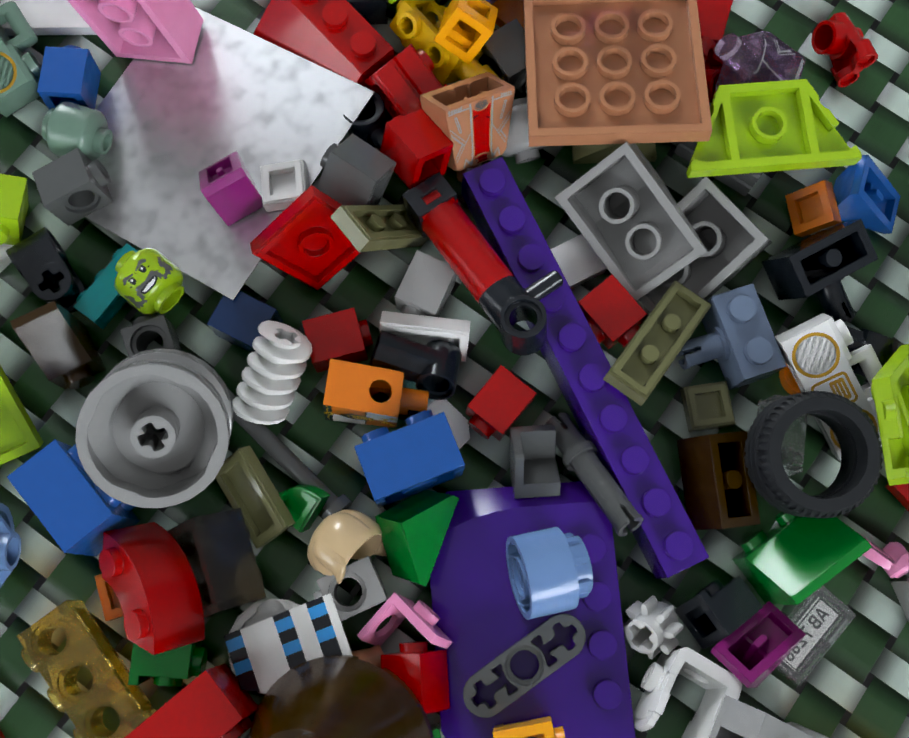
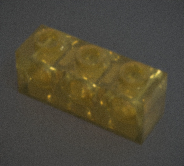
(88, 648)

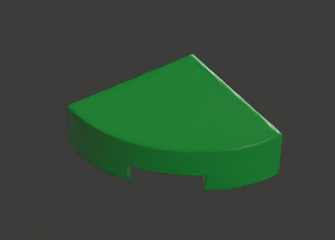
(304, 504)

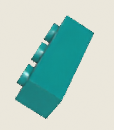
(101, 299)

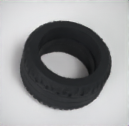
(858, 445)

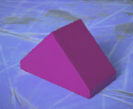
(230, 189)
(758, 645)

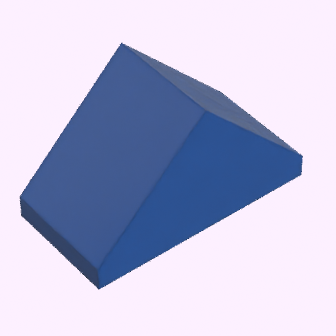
(867, 195)

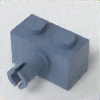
(737, 338)

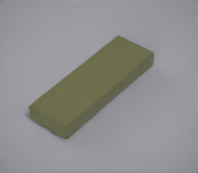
(377, 227)
(657, 343)

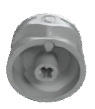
(124, 433)

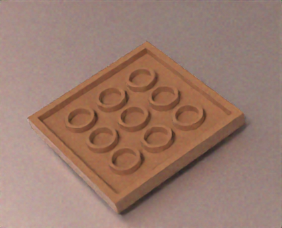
(614, 72)

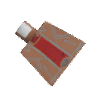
(474, 117)

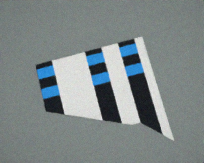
(284, 641)

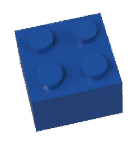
(409, 457)
(68, 500)

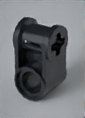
(46, 269)

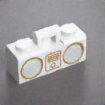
(821, 362)

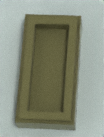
(251, 489)

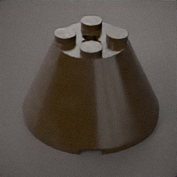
(340, 700)

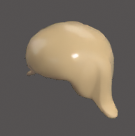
(341, 538)

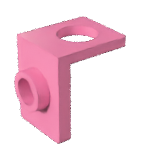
(400, 607)

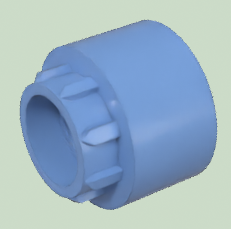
(548, 571)

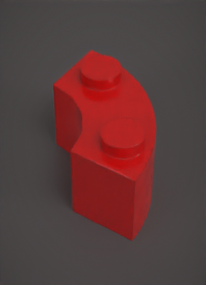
(153, 587)

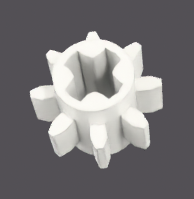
(652, 627)

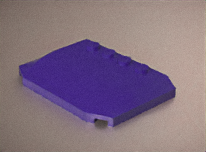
(483, 620)

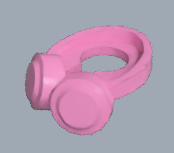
(892, 558)

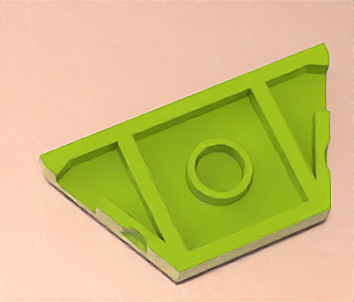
(769, 130)
(891, 400)

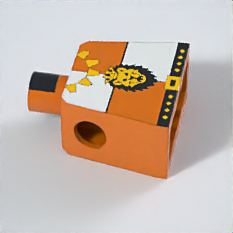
(350, 393)

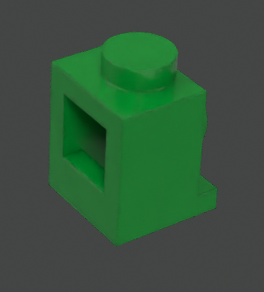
(167, 667)

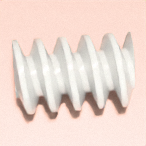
(272, 374)

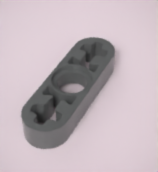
(488, 676)

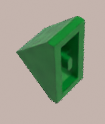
(415, 533)

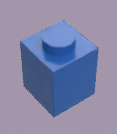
(68, 76)

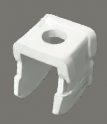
(700, 670)

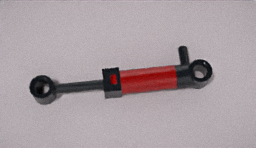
(436, 214)

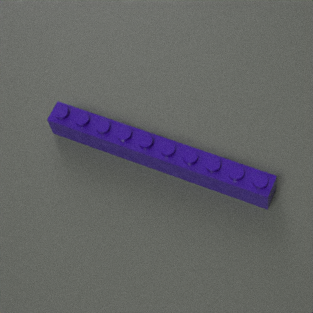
(579, 369)

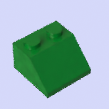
(798, 556)

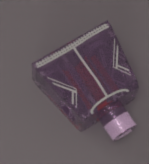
(757, 59)

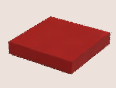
(306, 240)

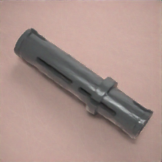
(581, 457)

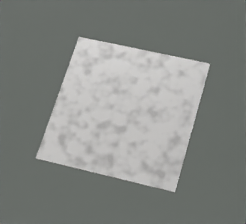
(187, 116)

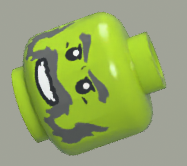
(149, 281)

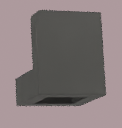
(534, 462)

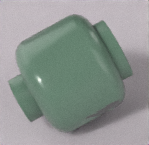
(75, 127)

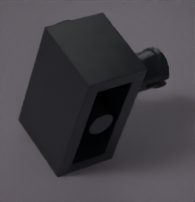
(820, 265)

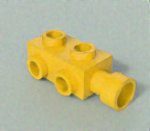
(417, 26)

